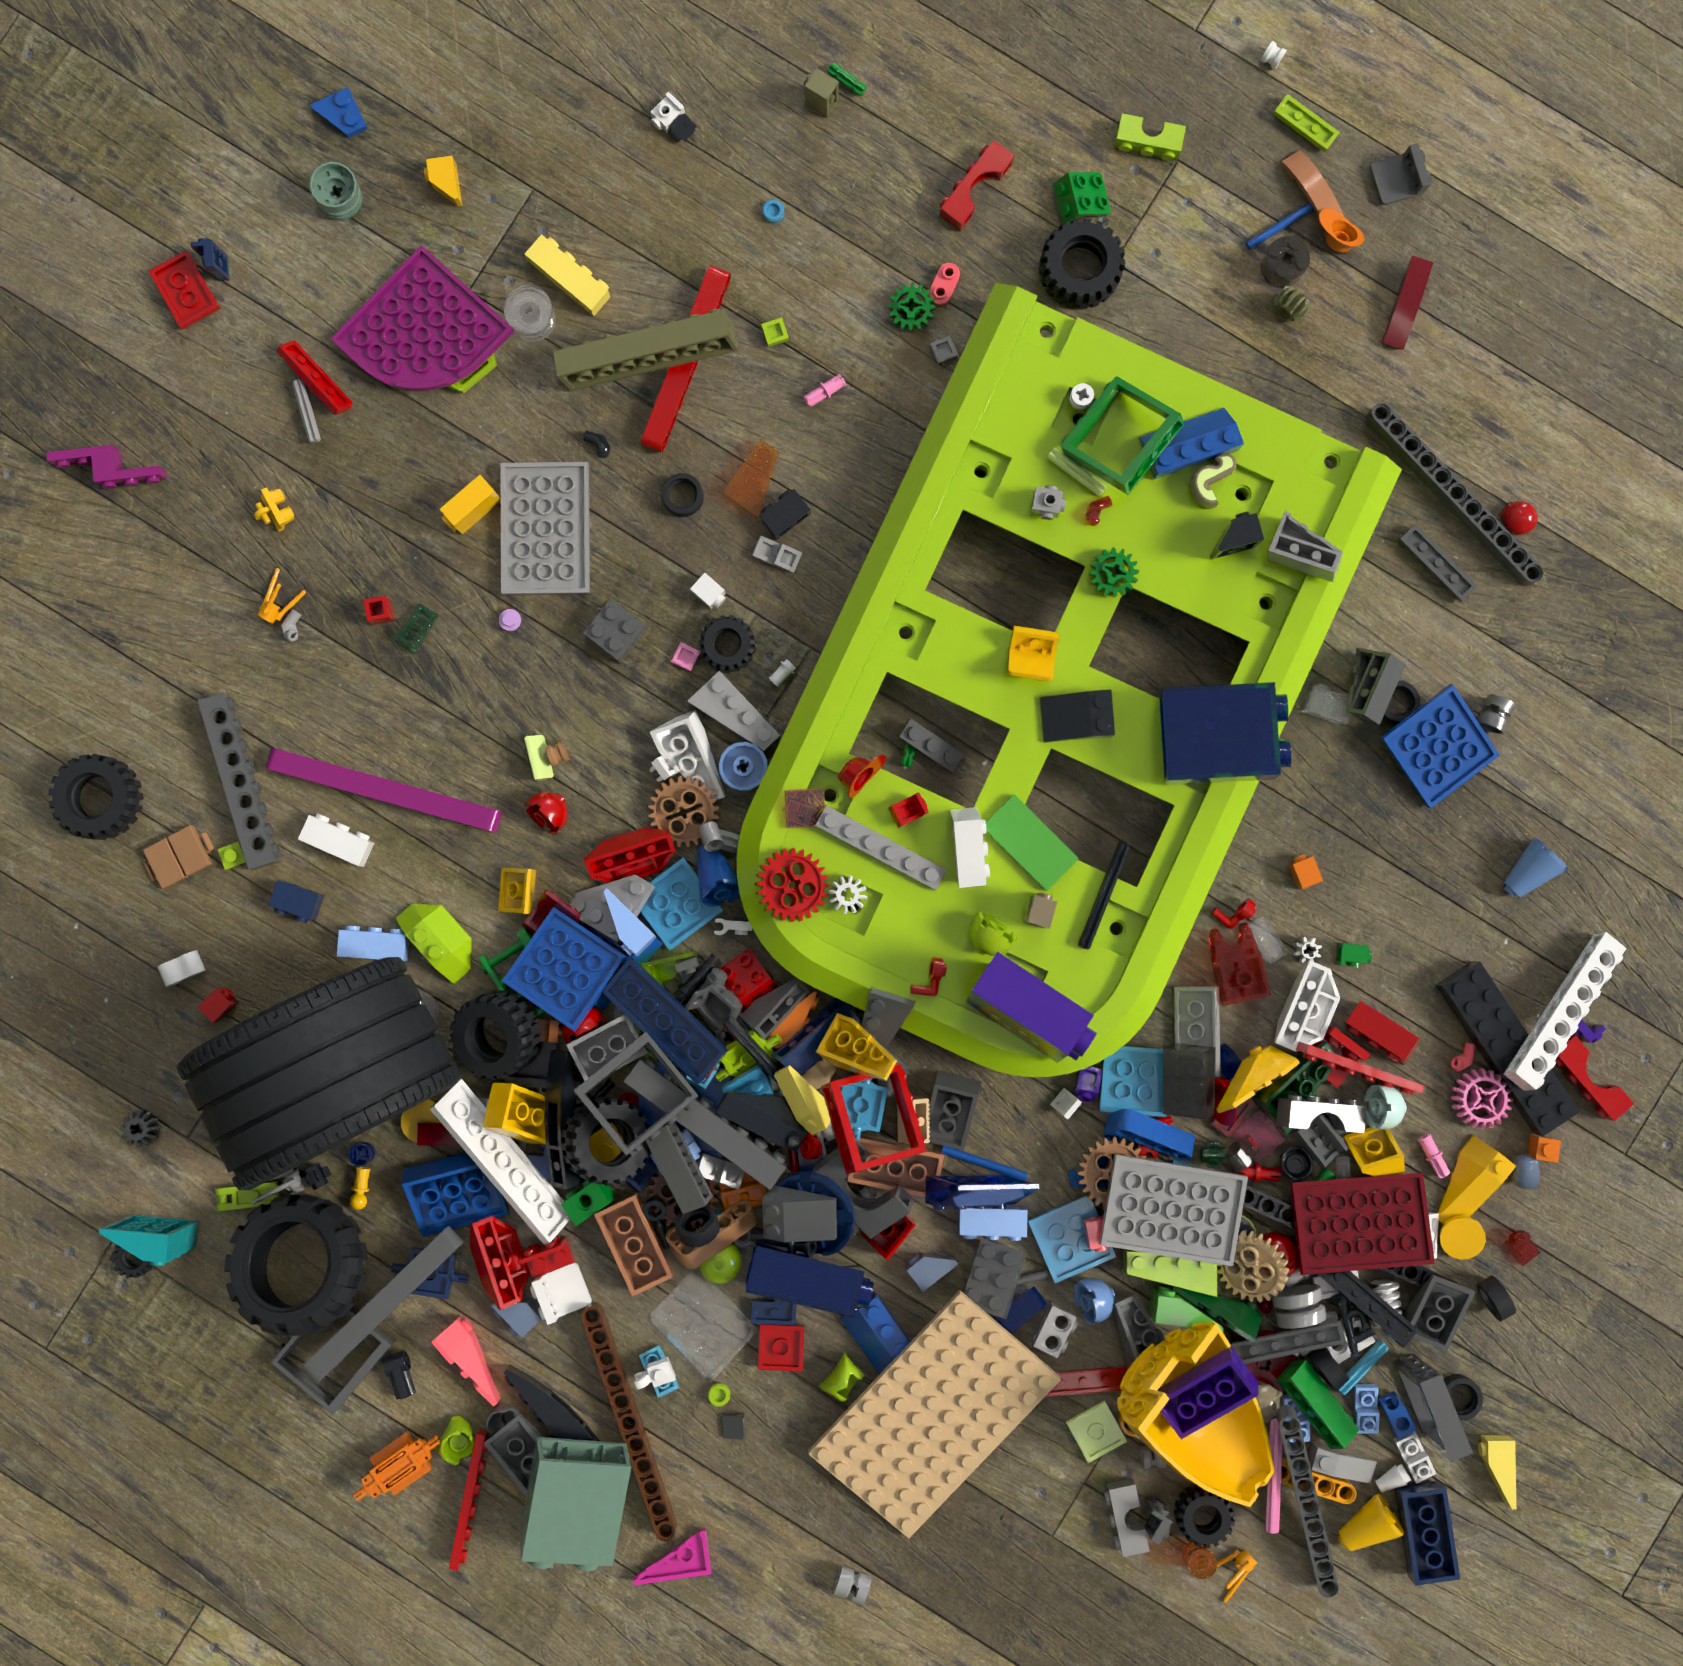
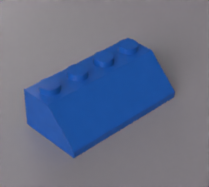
(1197, 443)
(877, 1333)

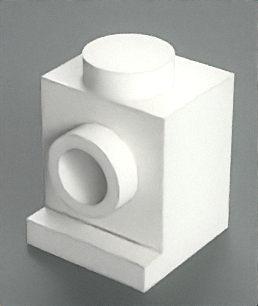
(661, 120)

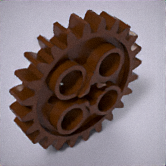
(670, 1213)

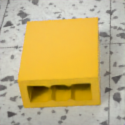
(469, 505)

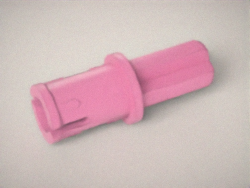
(824, 390)
(1433, 1156)

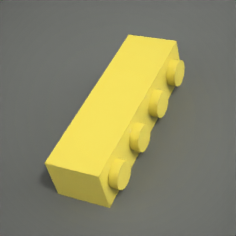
(568, 275)

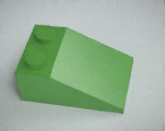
(1173, 1309)

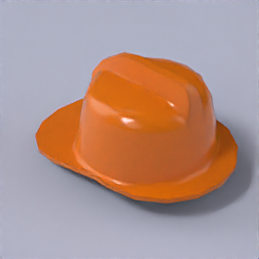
(1339, 232)

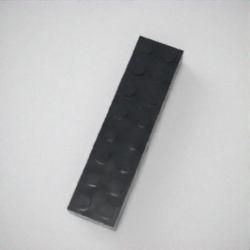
(1498, 1039)

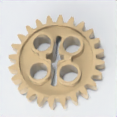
(1252, 1267)

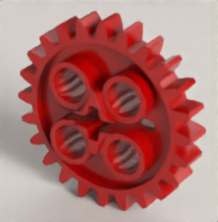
(809, 875)

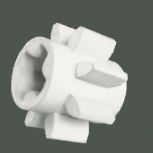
(1303, 945)

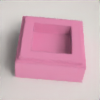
(685, 656)

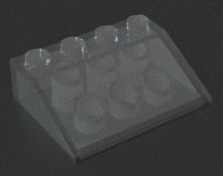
(701, 1324)

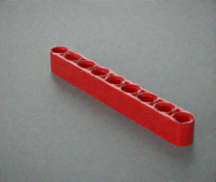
(680, 376)

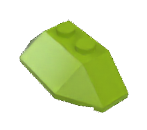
(438, 939)

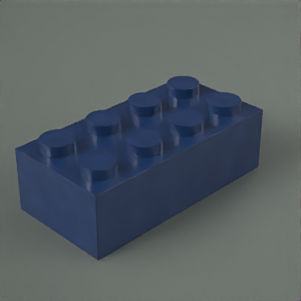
(1427, 1533)

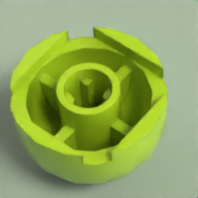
(990, 935)
(723, 1265)

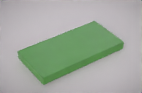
(1030, 842)

